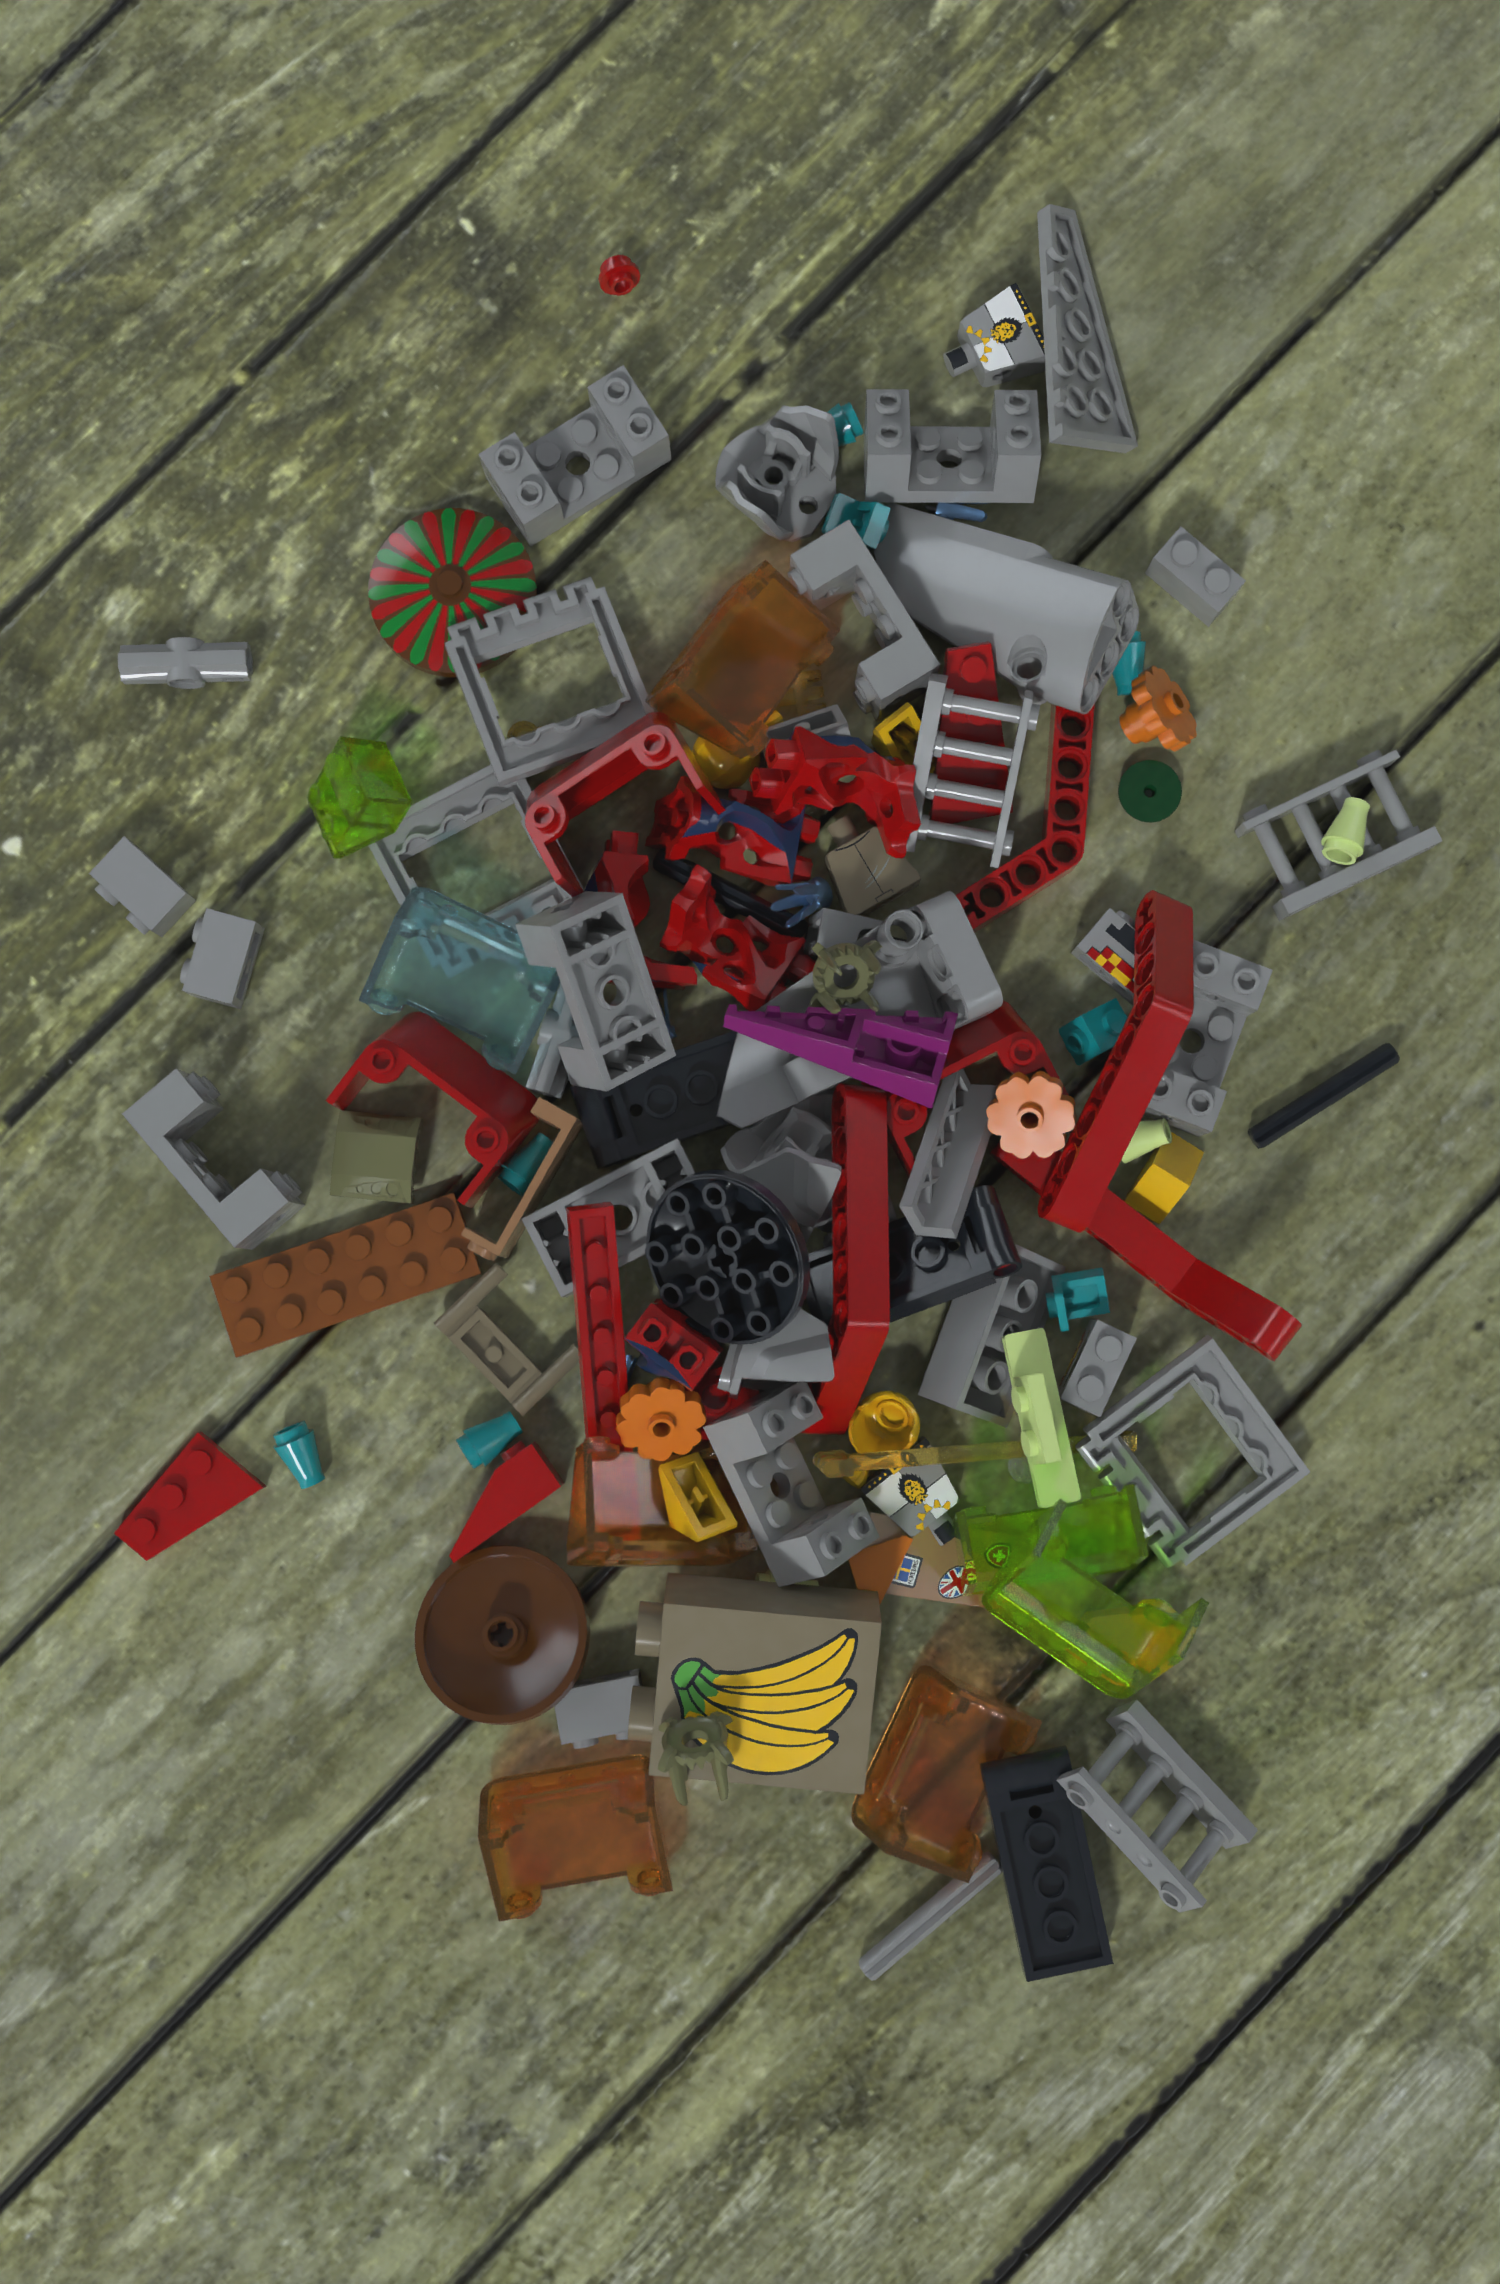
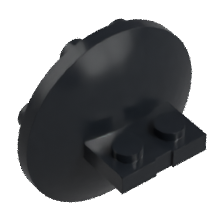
(728, 1256)

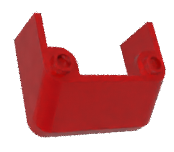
(646, 744)
(997, 1032)
(461, 1072)

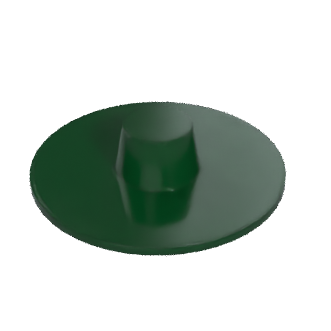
(1150, 791)

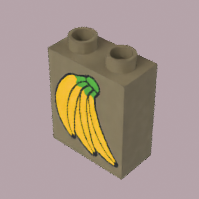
(780, 1661)

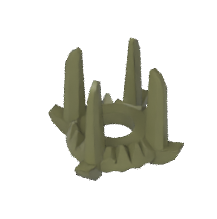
(829, 962)
(677, 1755)

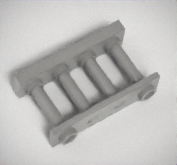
(934, 743)
(1334, 875)
(1194, 1794)

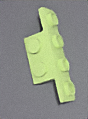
(1041, 1417)

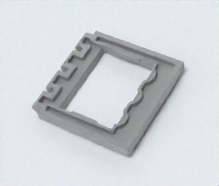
(509, 631)
(450, 813)
(1240, 1417)

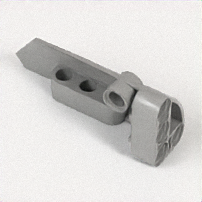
(1036, 611)
(931, 973)

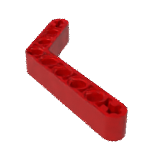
(1054, 831)
(1134, 1066)
(859, 1252)
(1170, 1267)

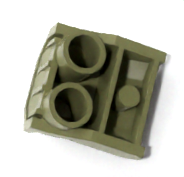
(375, 1157)

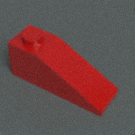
(511, 1491)

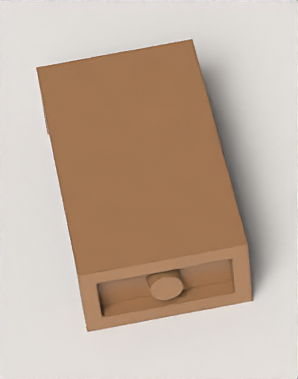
(569, 1129)

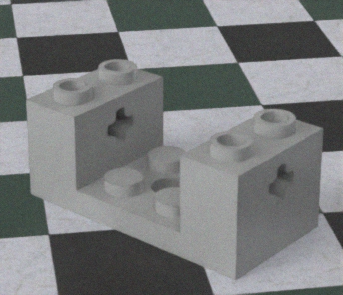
(614, 434)
(992, 461)
(843, 564)
(590, 944)
(1224, 996)
(175, 1113)
(633, 1185)
(796, 1529)

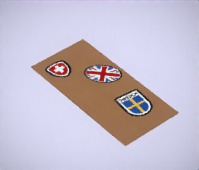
(927, 1568)

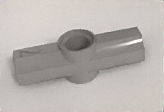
(185, 663)
(548, 1071)

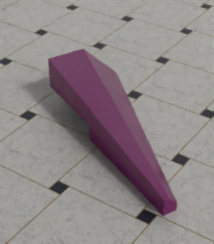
(883, 1051)

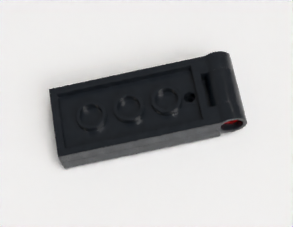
(676, 1101)
(927, 1268)
(1045, 1865)

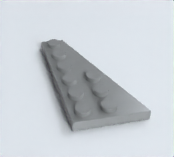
(1080, 366)

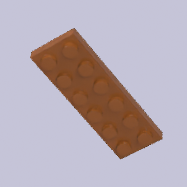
(345, 1275)

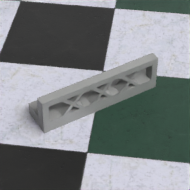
(948, 1158)

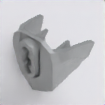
(797, 451)
(791, 1157)
(793, 1355)

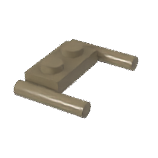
(495, 1351)

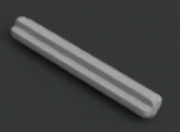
(927, 1918)

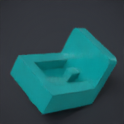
(866, 517)
(1093, 1031)
(1077, 1296)

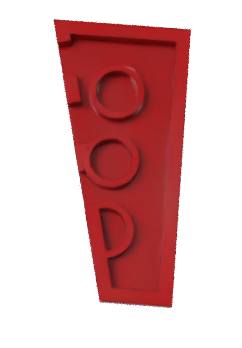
(971, 675)

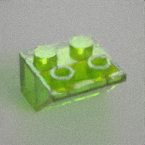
(358, 796)

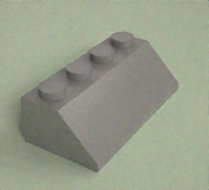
(969, 1357)

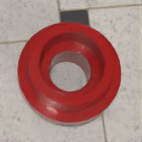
(618, 275)

